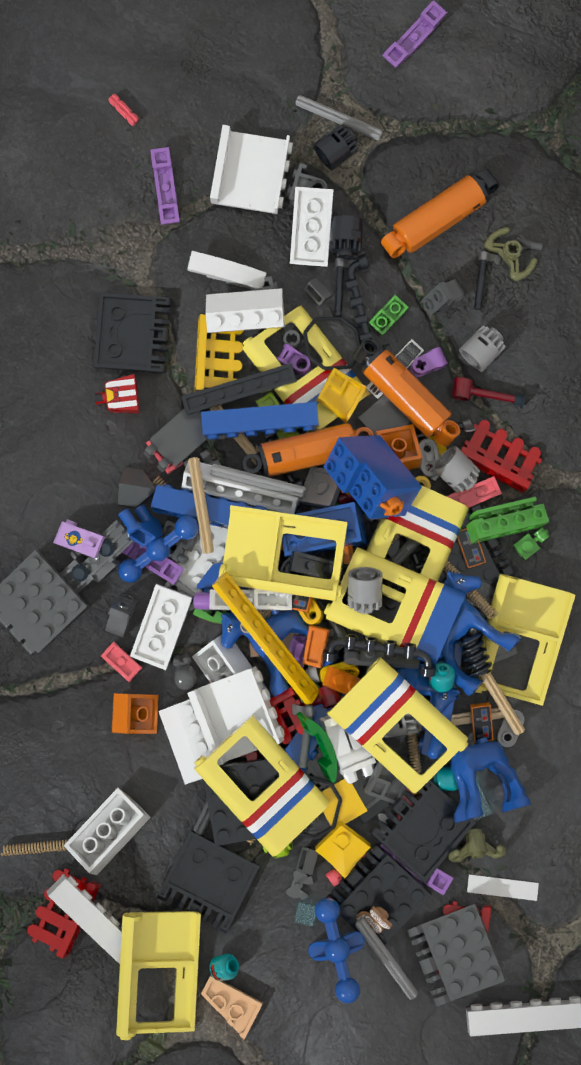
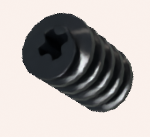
(476, 655)

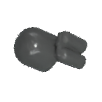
(184, 674)

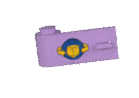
(78, 539)

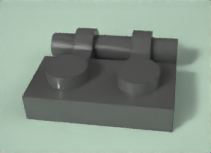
(182, 545)

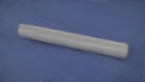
(338, 117)
(257, 480)
(386, 958)

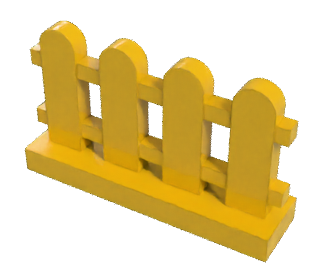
(212, 363)

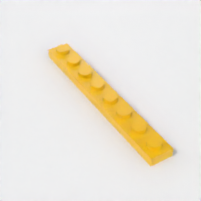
(266, 638)

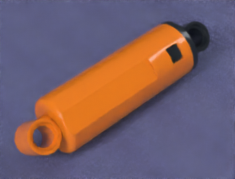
(440, 213)
(406, 392)
(299, 450)

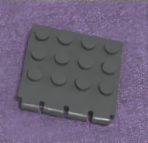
(37, 603)

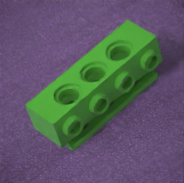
(507, 524)

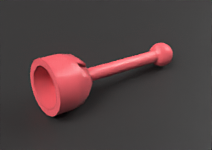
(335, 877)

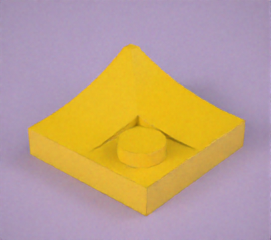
(341, 394)
(343, 848)

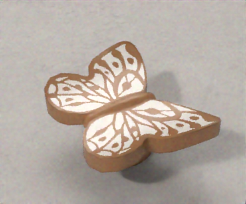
(376, 919)

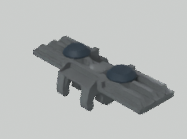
(83, 570)

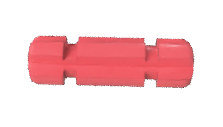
(123, 109)

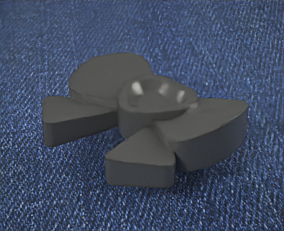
(297, 883)

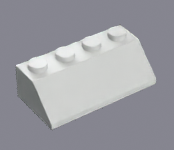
(245, 310)
(220, 662)
(185, 738)
(106, 831)

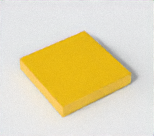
(351, 803)

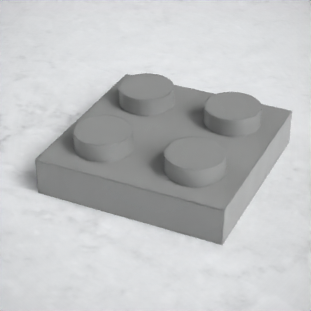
(320, 489)

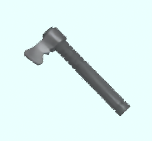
(308, 711)

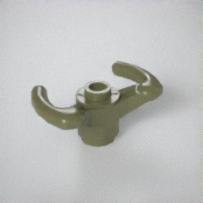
(510, 253)
(476, 847)

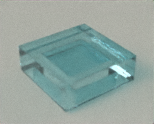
(305, 914)

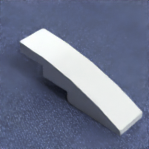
(226, 270)
(259, 598)

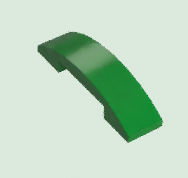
(328, 762)

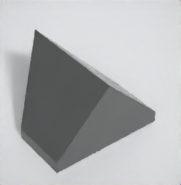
(134, 487)

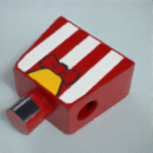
(120, 395)

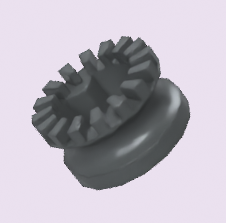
(291, 333)

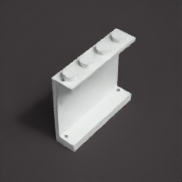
(250, 171)
(228, 704)

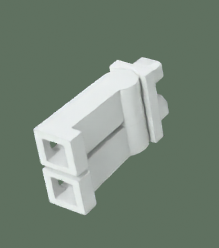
(348, 751)

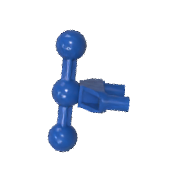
(149, 535)
(337, 949)

